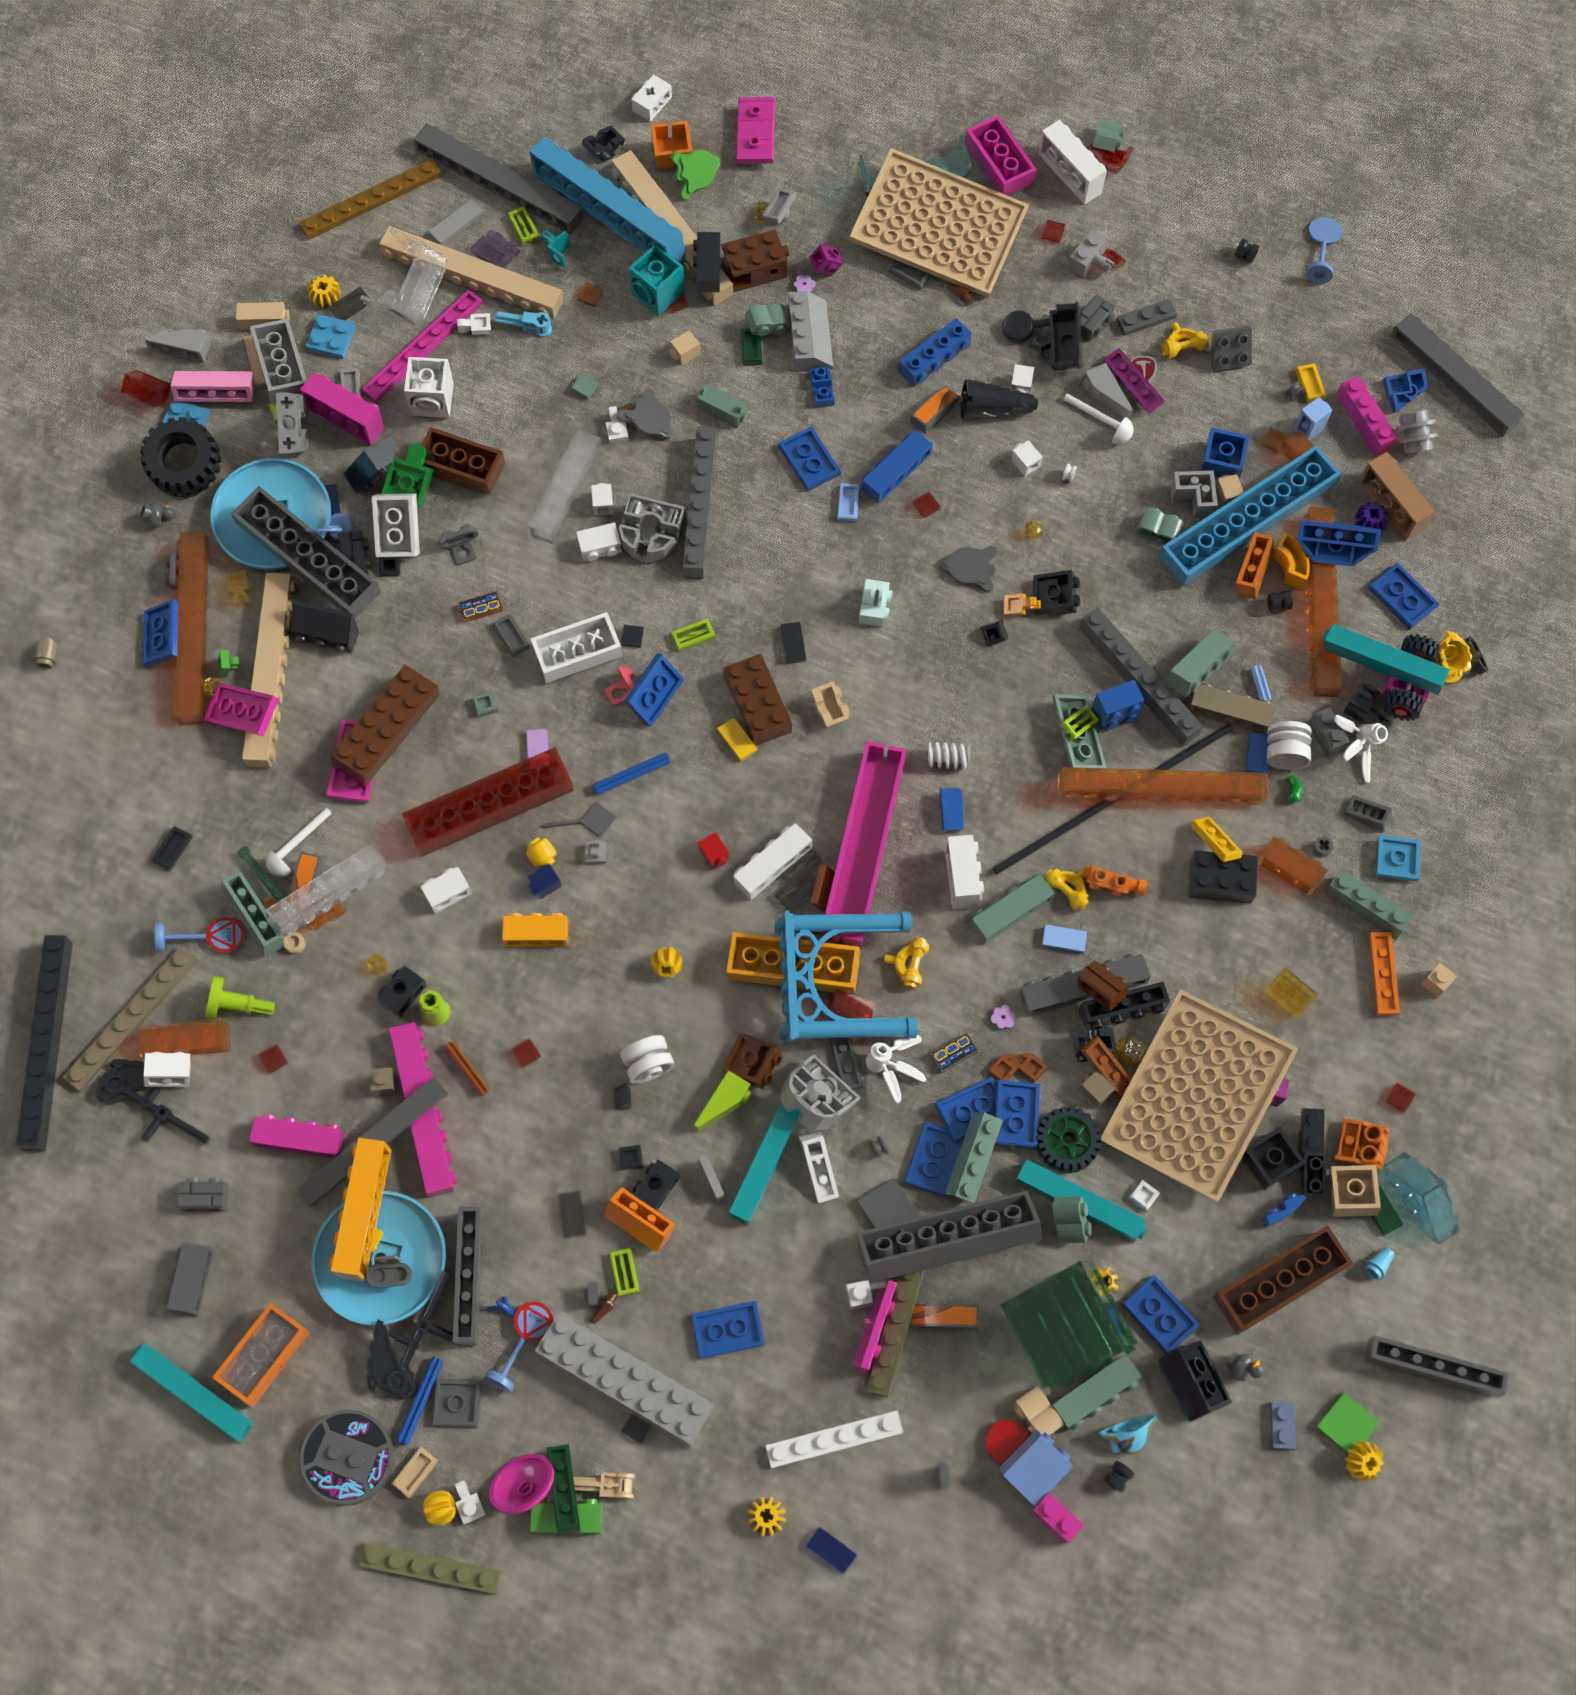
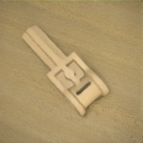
(609, 1485)

